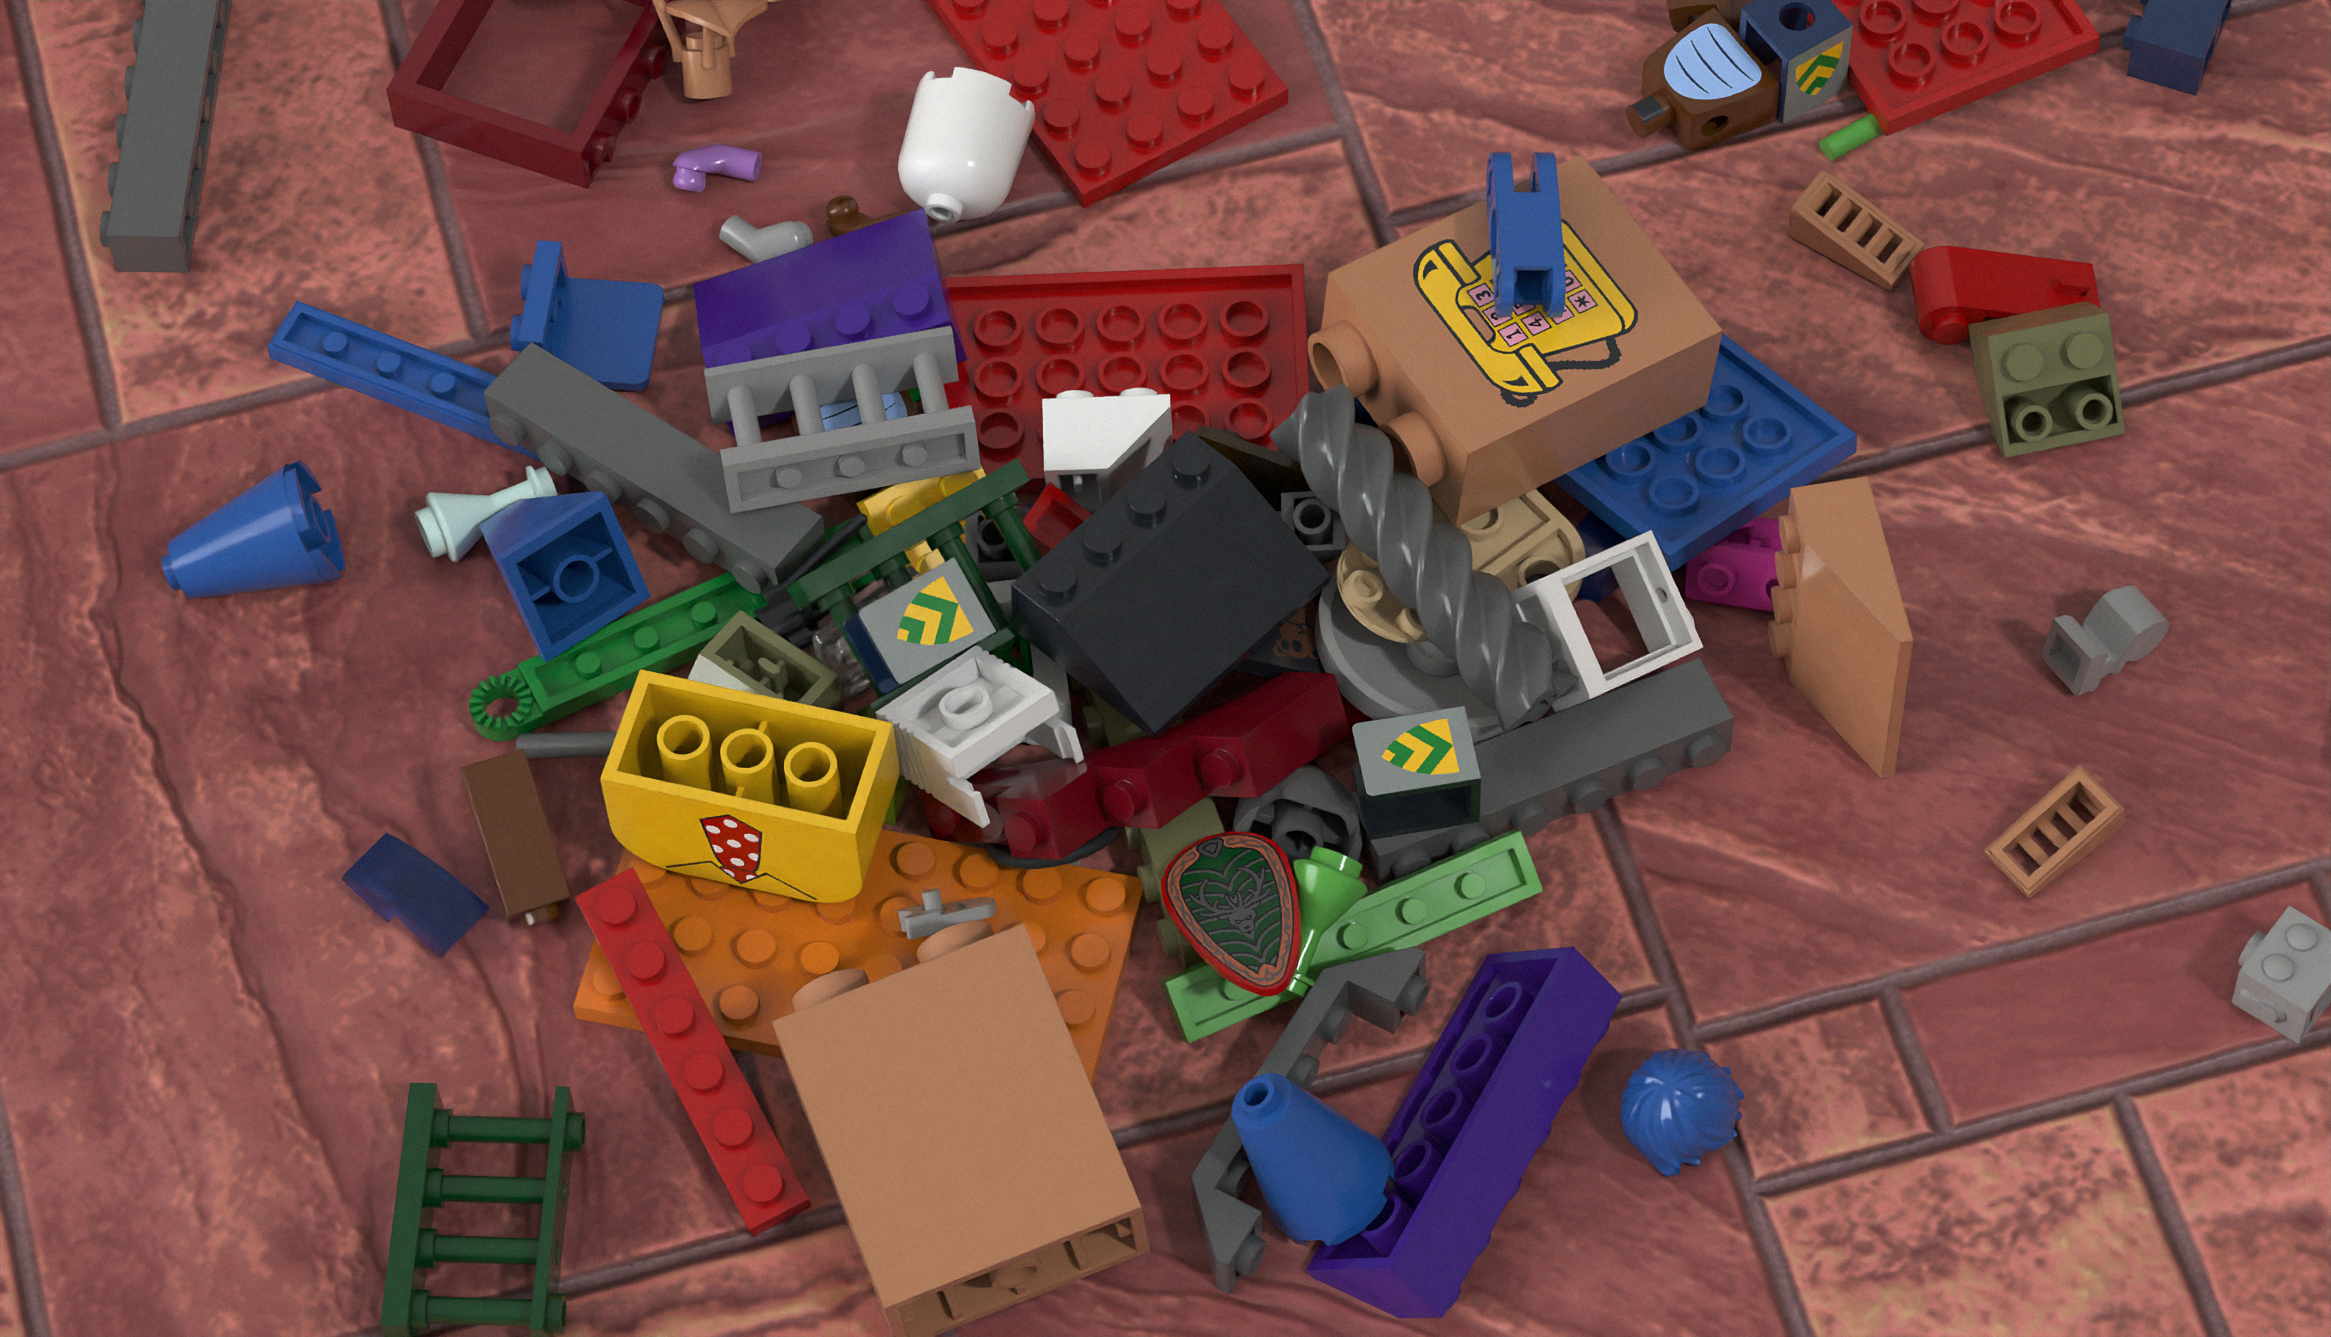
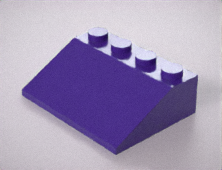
(828, 295)

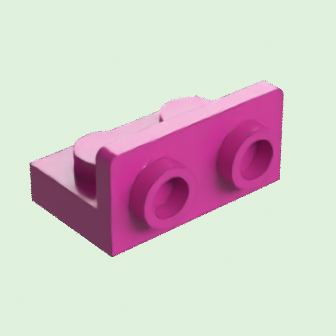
(1738, 567)

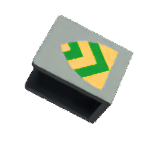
(1416, 773)

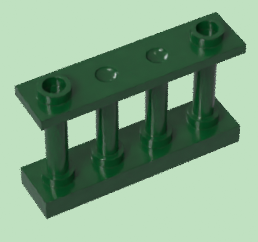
(941, 530)
(426, 1186)

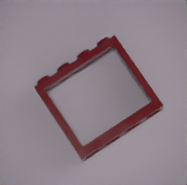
(572, 158)

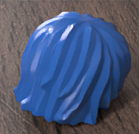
(1679, 1108)

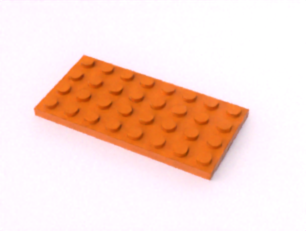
(761, 947)

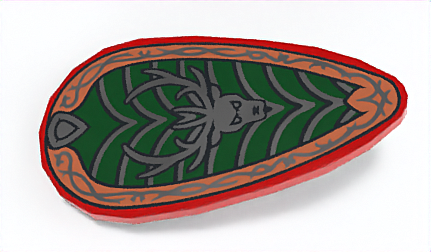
(1238, 908)

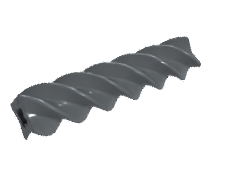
(1421, 558)

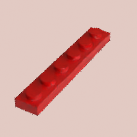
(693, 1052)

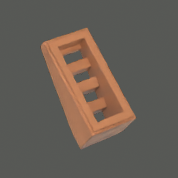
(1847, 205)
(2074, 787)

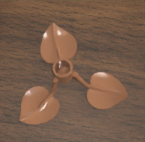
(706, 56)

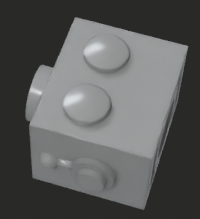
(2286, 975)

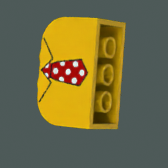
(749, 788)

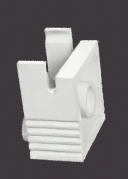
(966, 721)

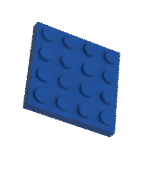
(1716, 463)

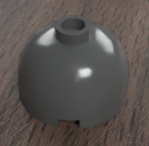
(1304, 813)

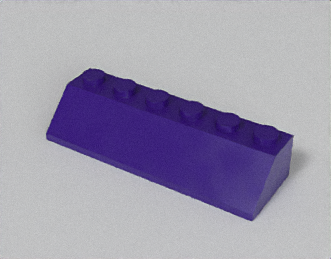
(1472, 1128)

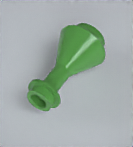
(1326, 891)

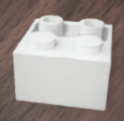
(1102, 441)

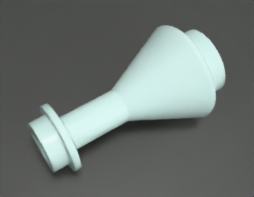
(453, 520)

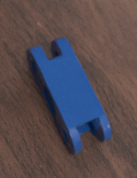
(1525, 236)

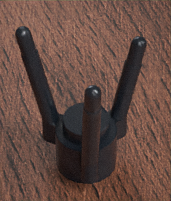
(780, 611)

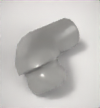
(765, 242)

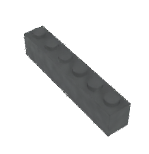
(165, 134)
(646, 468)
(1575, 764)

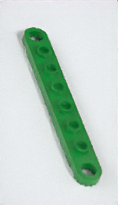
(611, 658)

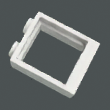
(1642, 576)

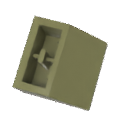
(2048, 378)
(763, 663)

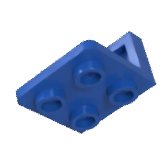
(589, 323)

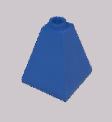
(564, 566)

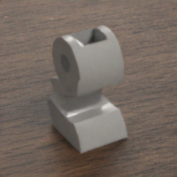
(2116, 631)

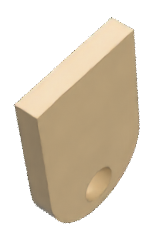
(1522, 540)

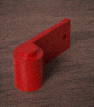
(1967, 284)

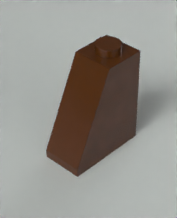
(516, 838)

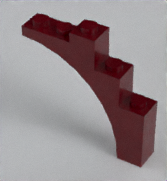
(1148, 782)

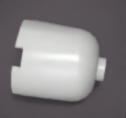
(963, 144)

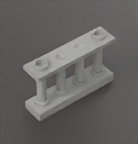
(849, 457)

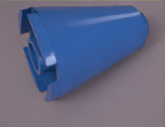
(259, 541)
(1310, 1161)

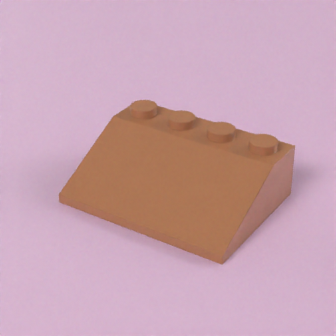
(1842, 617)

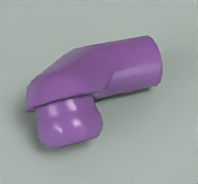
(715, 159)

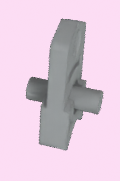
(934, 916)

